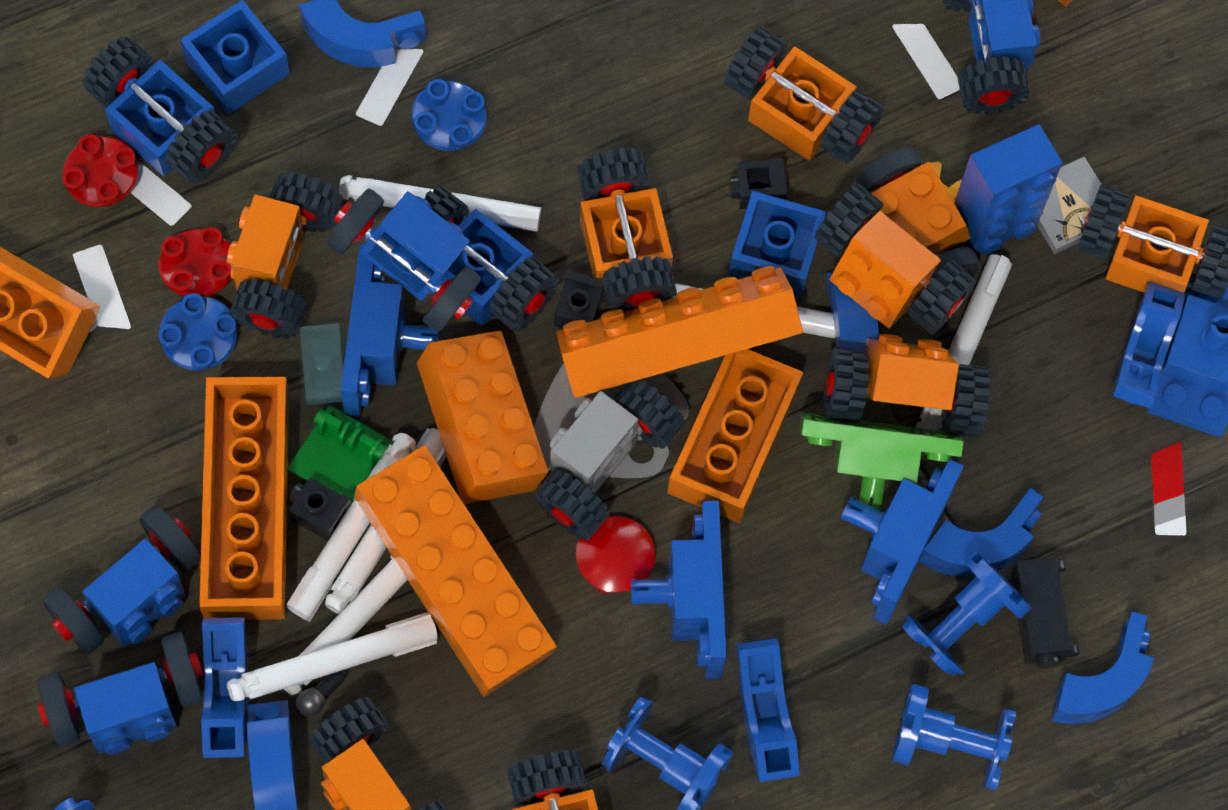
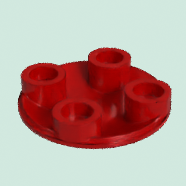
(100, 171)
(195, 262)
(616, 555)

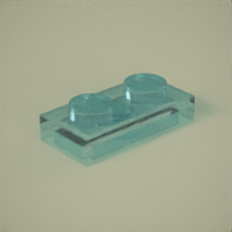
(322, 363)

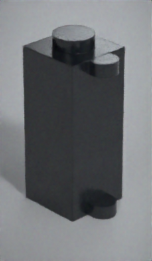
(1045, 626)

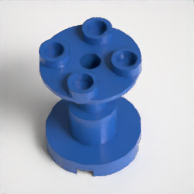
(977, 603)
(938, 732)
(679, 766)

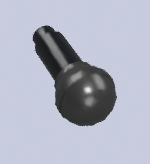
(311, 701)

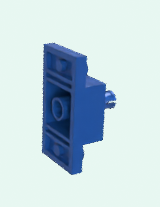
(376, 336)
(1196, 366)
(901, 533)
(694, 591)

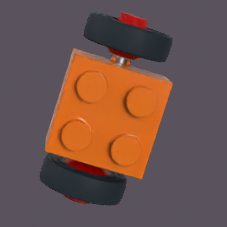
(920, 206)

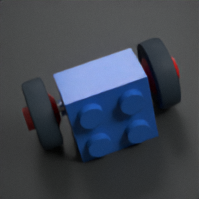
(412, 249)
(132, 591)
(123, 705)

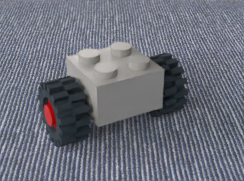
(596, 446)

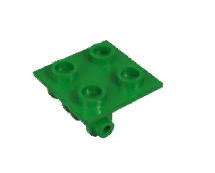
(339, 452)

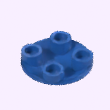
(449, 115)
(198, 333)

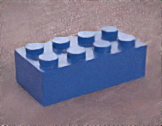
(1007, 189)

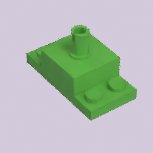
(879, 450)

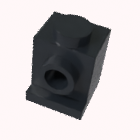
(765, 174)
(582, 290)
(319, 520)

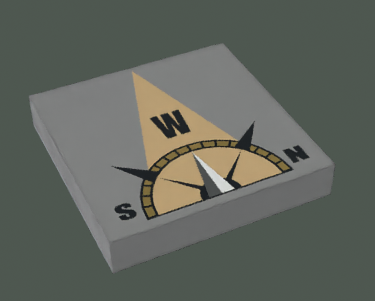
(1069, 205)

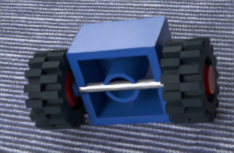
(1003, 52)
(158, 112)
(511, 281)

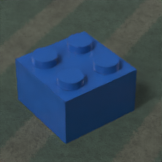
(235, 57)
(777, 236)

